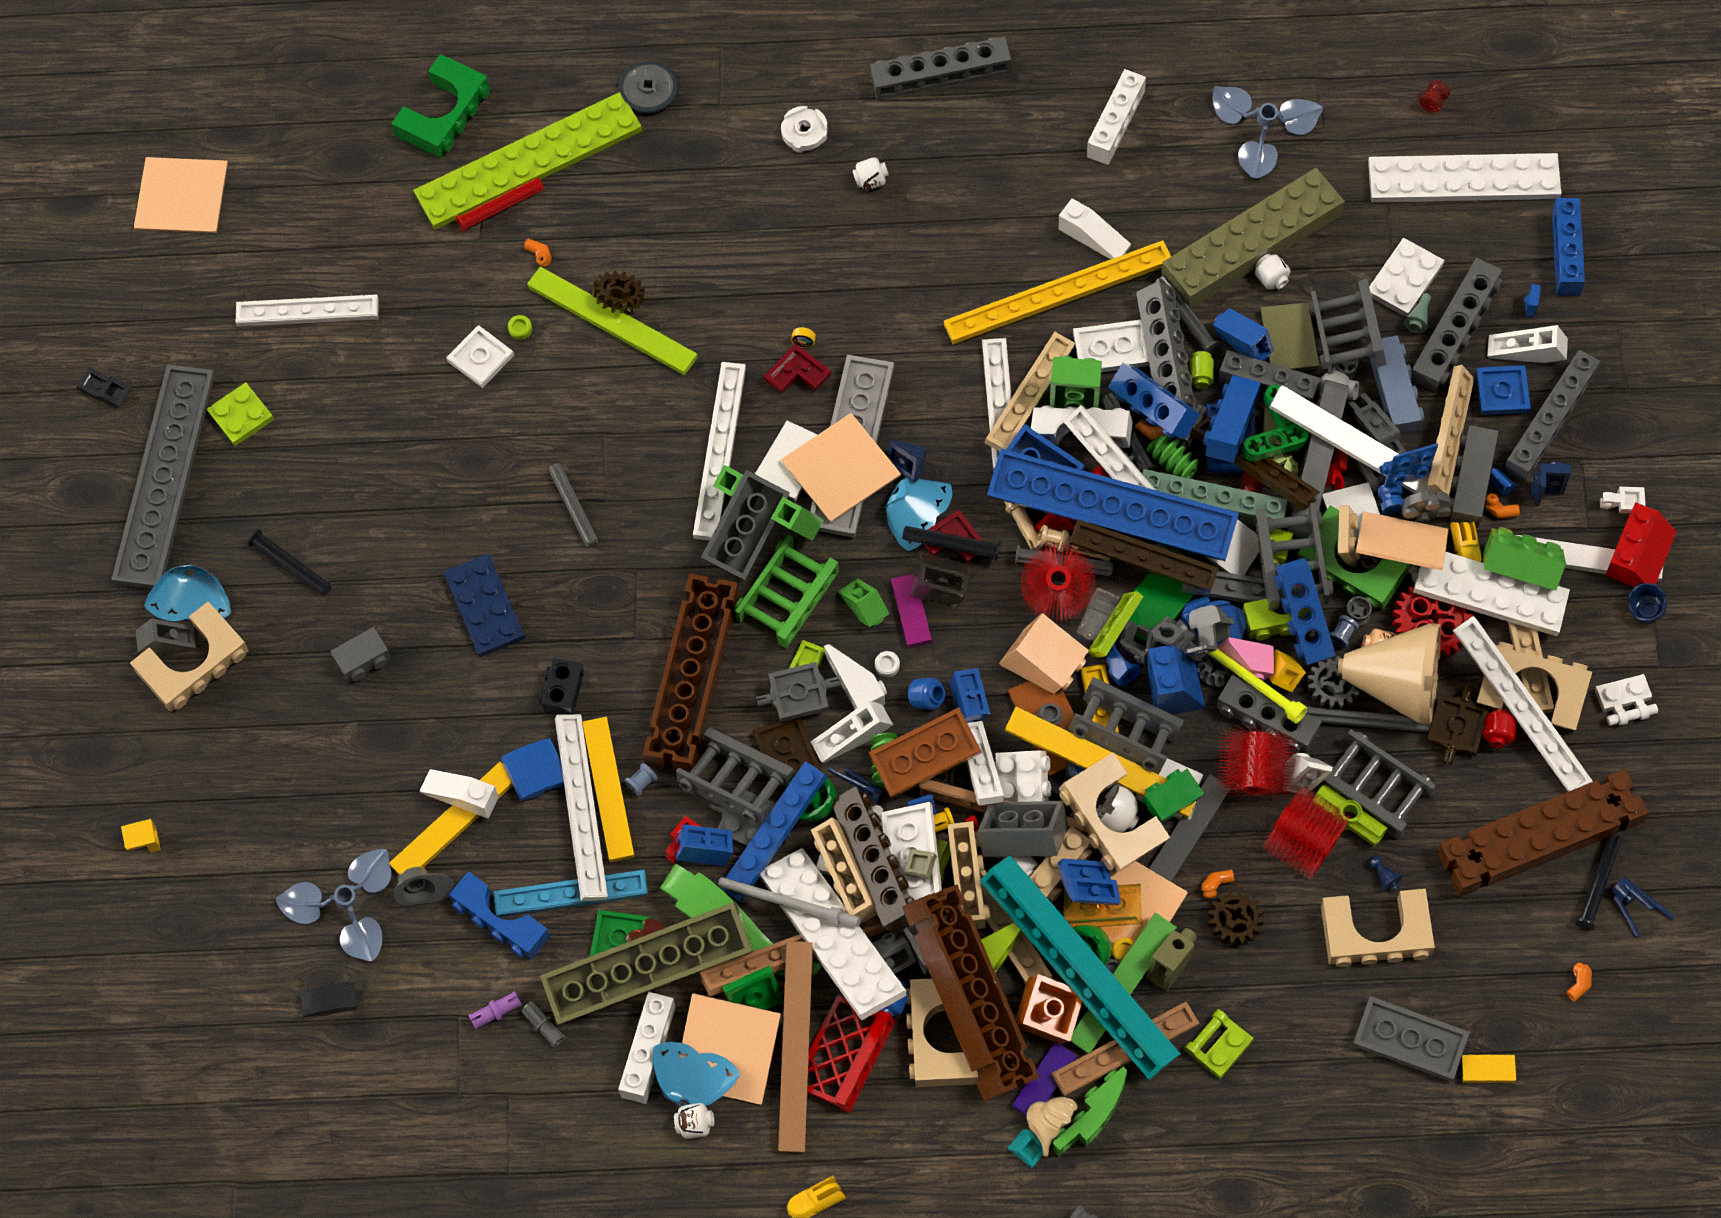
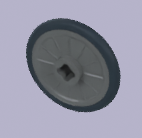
(653, 75)

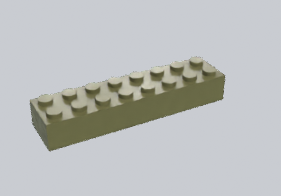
(1261, 230)
(647, 963)

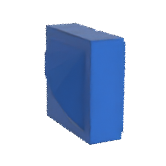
(1532, 300)

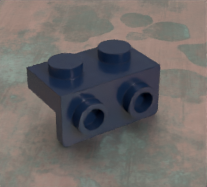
(1549, 479)

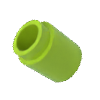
(1201, 369)

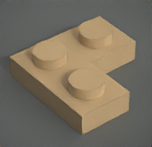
(1346, 541)

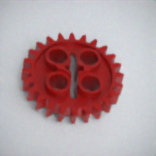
(1406, 612)

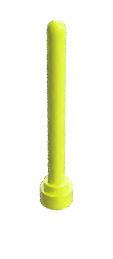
(1294, 710)

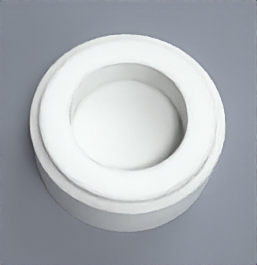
(887, 664)

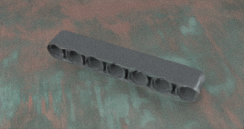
(1319, 452)

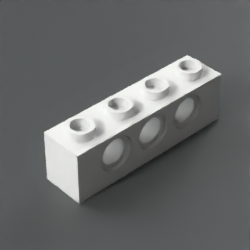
(1116, 117)
(650, 1032)

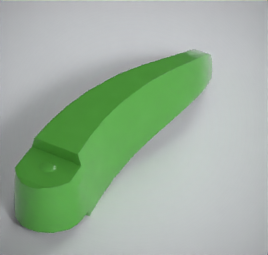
(700, 895)

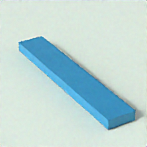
(566, 894)

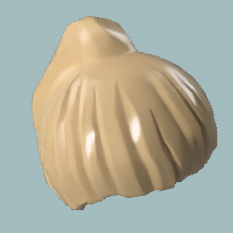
(1048, 1117)

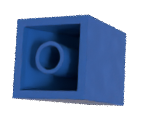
(1173, 680)

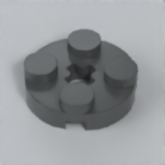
(1424, 507)

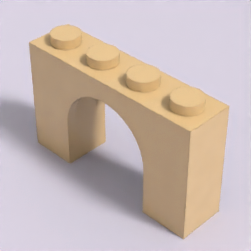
(1570, 683)
(176, 687)
(1117, 848)
(1348, 946)
(931, 1066)

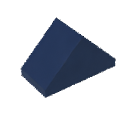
(907, 458)

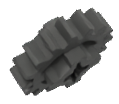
(1189, 639)
(1327, 690)

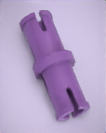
(495, 1010)

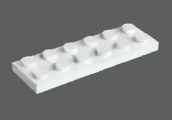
(1493, 594)

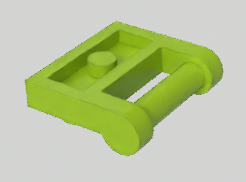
(1225, 1050)

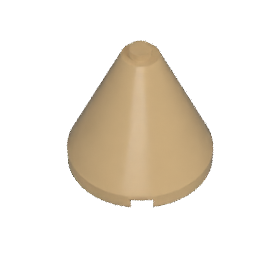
(1399, 671)

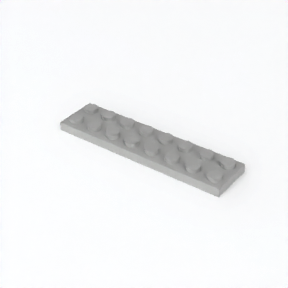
(863, 394)

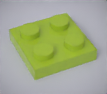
(240, 414)

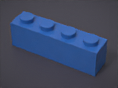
(1232, 418)

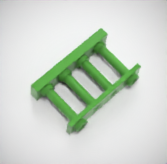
(798, 611)

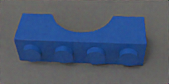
(522, 934)

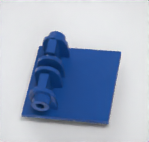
(1409, 465)

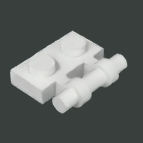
(1626, 693)

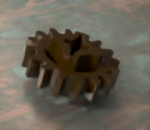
(618, 292)
(1228, 912)

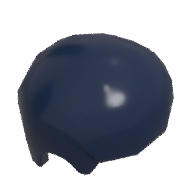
(1647, 603)

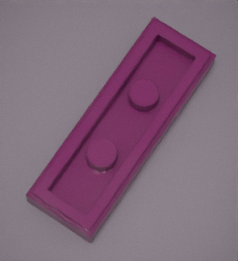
(911, 612)

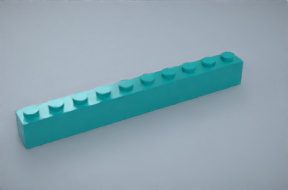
(1079, 967)

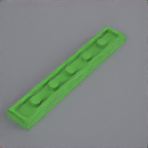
(1128, 973)

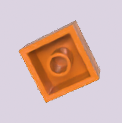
(1048, 1009)

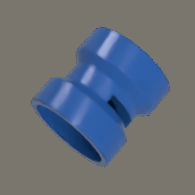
(1391, 499)

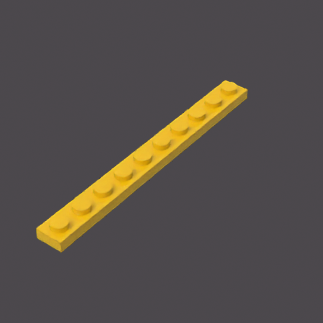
(1056, 292)

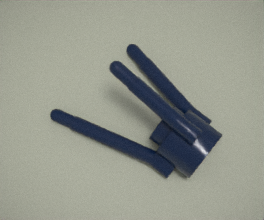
(860, 782)
(1629, 892)

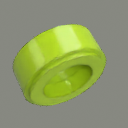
(519, 327)

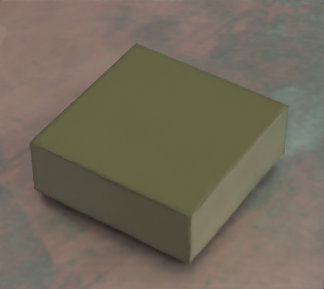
(920, 864)

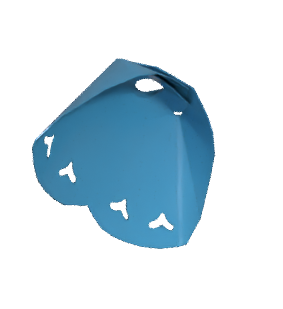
(915, 505)
(186, 594)
(691, 1076)

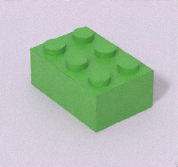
(1075, 382)
(1524, 558)

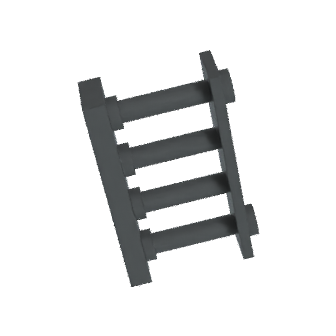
(1370, 332)
(1269, 547)
(1133, 710)
(737, 754)
(1374, 806)

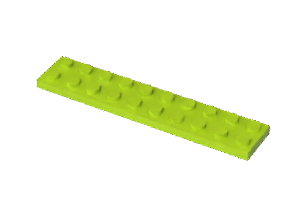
(527, 159)

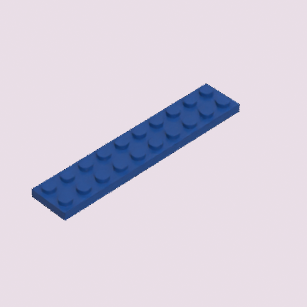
(1113, 504)

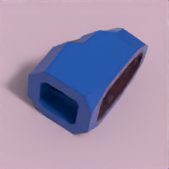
(1122, 665)

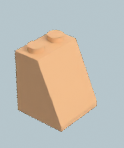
(1045, 655)

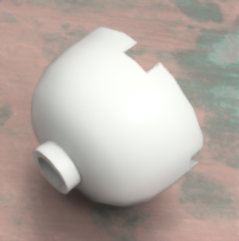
(1119, 809)

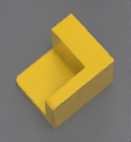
(1286, 671)
(141, 835)

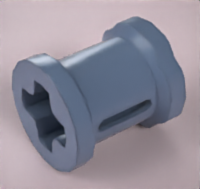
(1343, 631)
(641, 779)

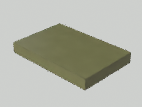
(1291, 336)

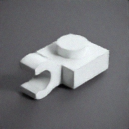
(1624, 499)

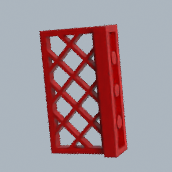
(865, 1056)

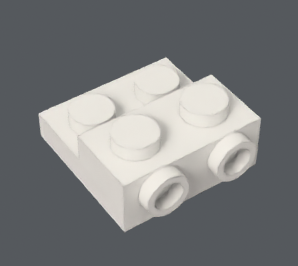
(1024, 775)

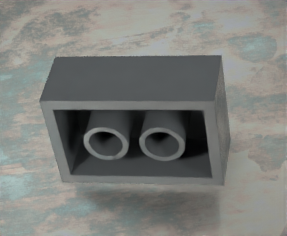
(1023, 829)

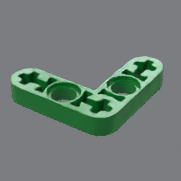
(1284, 432)

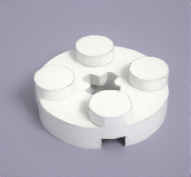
(806, 140)

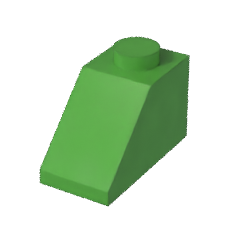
(864, 602)

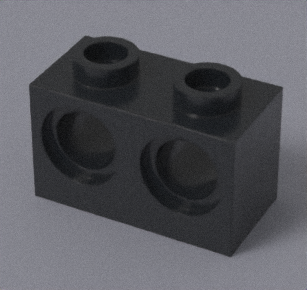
(568, 687)

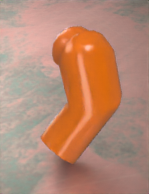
(541, 251)
(1149, 431)
(1498, 510)
(1214, 880)
(1584, 978)

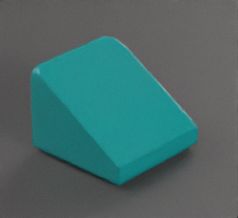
(1027, 1147)

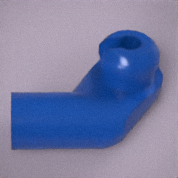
(1192, 605)

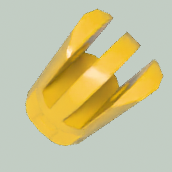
(1466, 540)
(815, 1199)

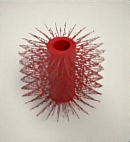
(1062, 573)
(1256, 763)
(1307, 832)

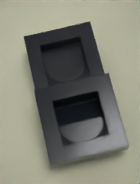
(103, 388)
(327, 999)

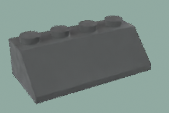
(744, 525)

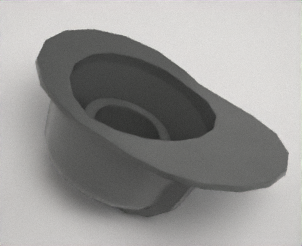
(420, 886)

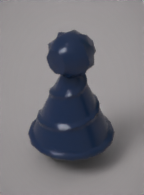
(1388, 878)

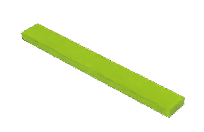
(616, 324)

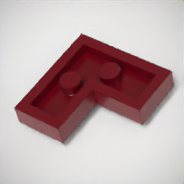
(795, 365)
(956, 525)

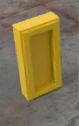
(1488, 1068)

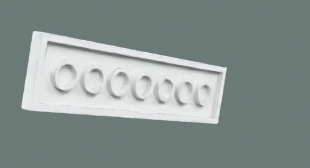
(1464, 177)
(840, 947)

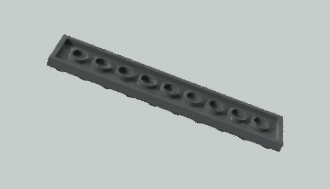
(163, 476)

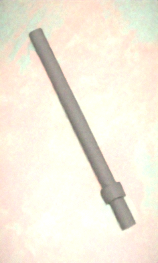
(832, 914)

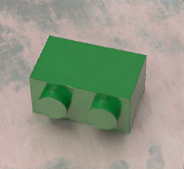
(1173, 795)

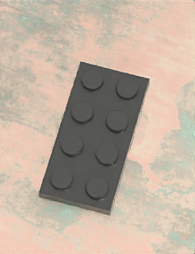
(1411, 1038)

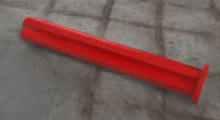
(499, 204)

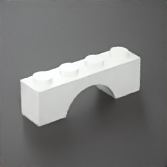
(1050, 424)

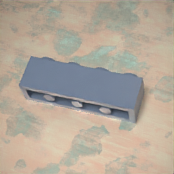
(1395, 387)

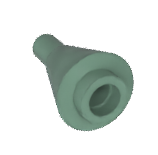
(1417, 320)

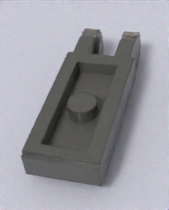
(1374, 420)

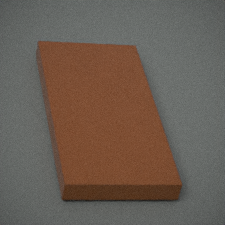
(1030, 699)
(925, 752)

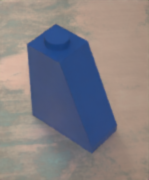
(1243, 335)

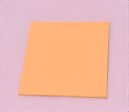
(181, 195)
(840, 467)
(1402, 540)
(1156, 895)
(738, 1034)

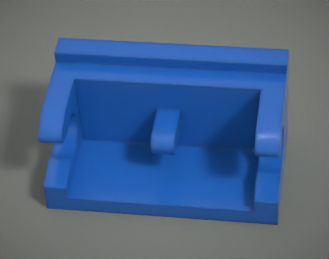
(969, 694)
(704, 845)

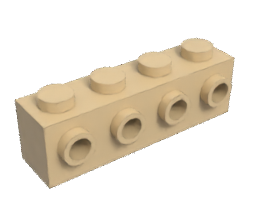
(843, 868)
(966, 870)
(1047, 875)

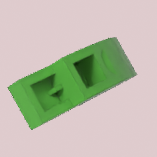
(1100, 1106)

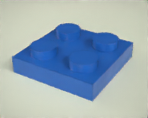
(1503, 390)

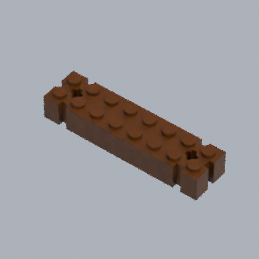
(691, 673)
(1542, 833)
(970, 992)

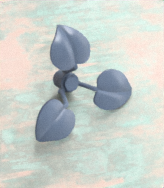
(1255, 157)
(361, 938)

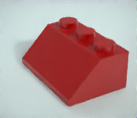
(1641, 547)

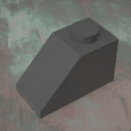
(165, 637)

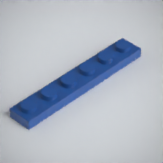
(776, 827)

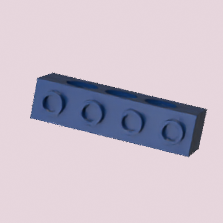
(1568, 246)
(1154, 401)
(1320, 645)

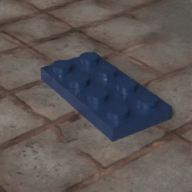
(484, 605)

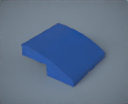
(534, 769)
(1088, 882)

